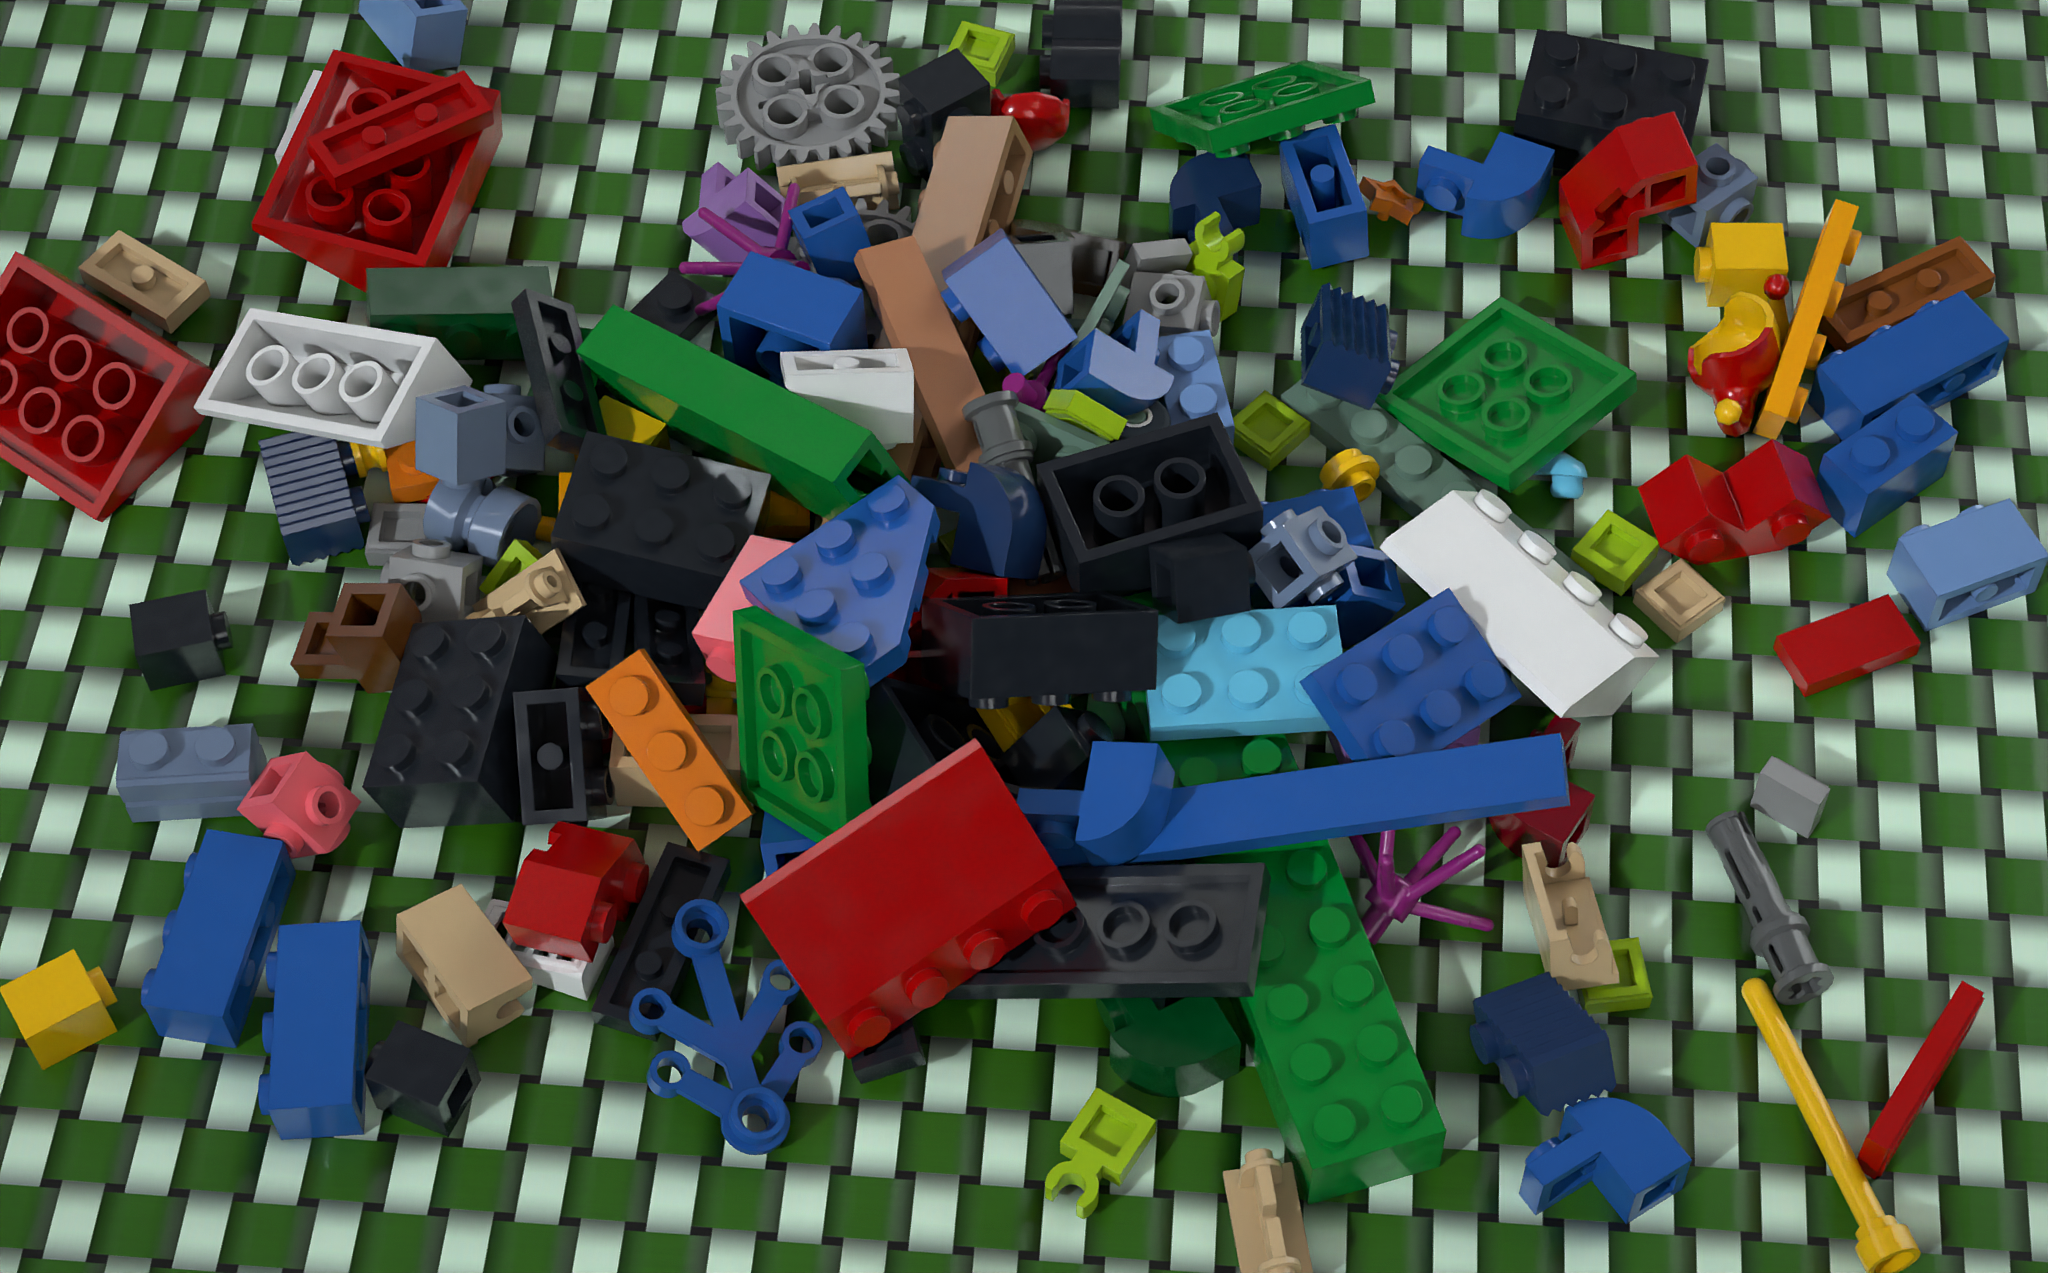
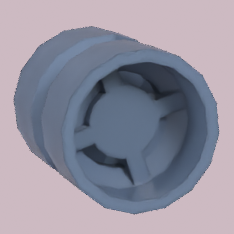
(481, 518)

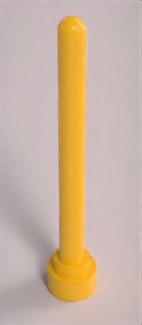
(1882, 1242)

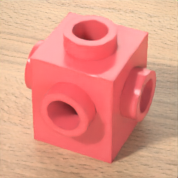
(300, 804)

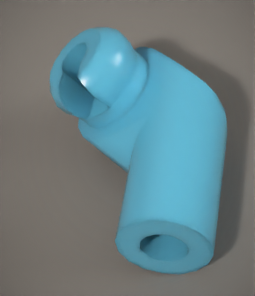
(1566, 476)

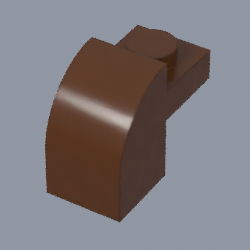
(360, 638)

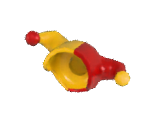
(1742, 354)

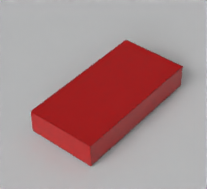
(1846, 645)

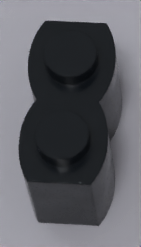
(1084, 52)

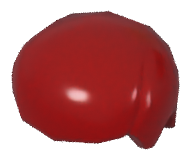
(1039, 115)

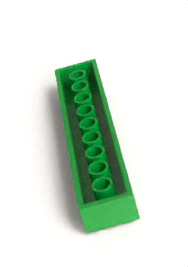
(1320, 1007)

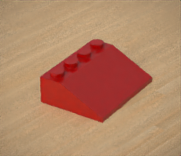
(390, 220)
(87, 390)
(910, 899)

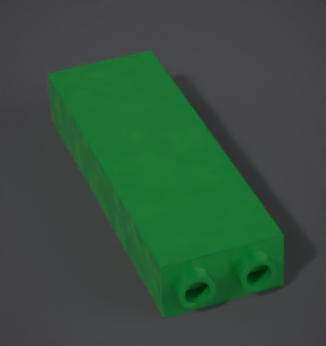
(737, 415)

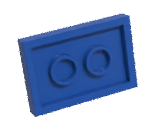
(1412, 684)

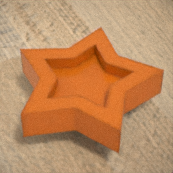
(1390, 200)

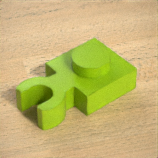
(1214, 260)
(1100, 1143)

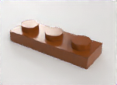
(1904, 289)

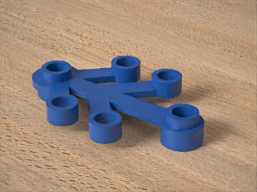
(727, 1038)

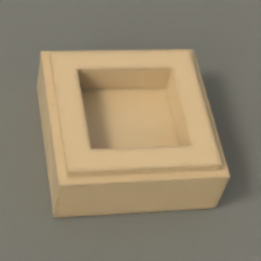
(1679, 600)

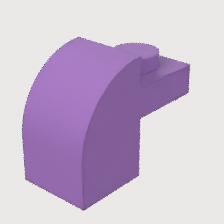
(741, 201)

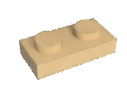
(144, 281)

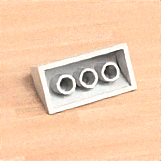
(327, 378)
(1525, 603)

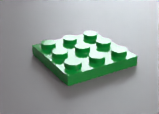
(1263, 106)
(1507, 393)
(800, 725)

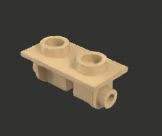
(862, 176)
(541, 592)
(1266, 1216)

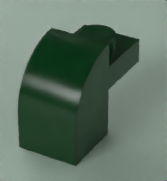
(1171, 1048)

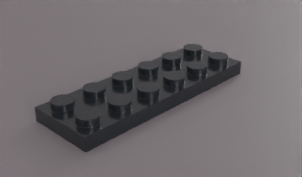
(1141, 937)

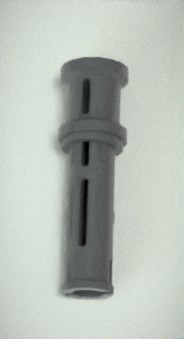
(1005, 446)
(1776, 931)

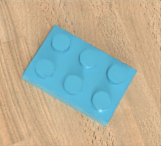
(1240, 673)

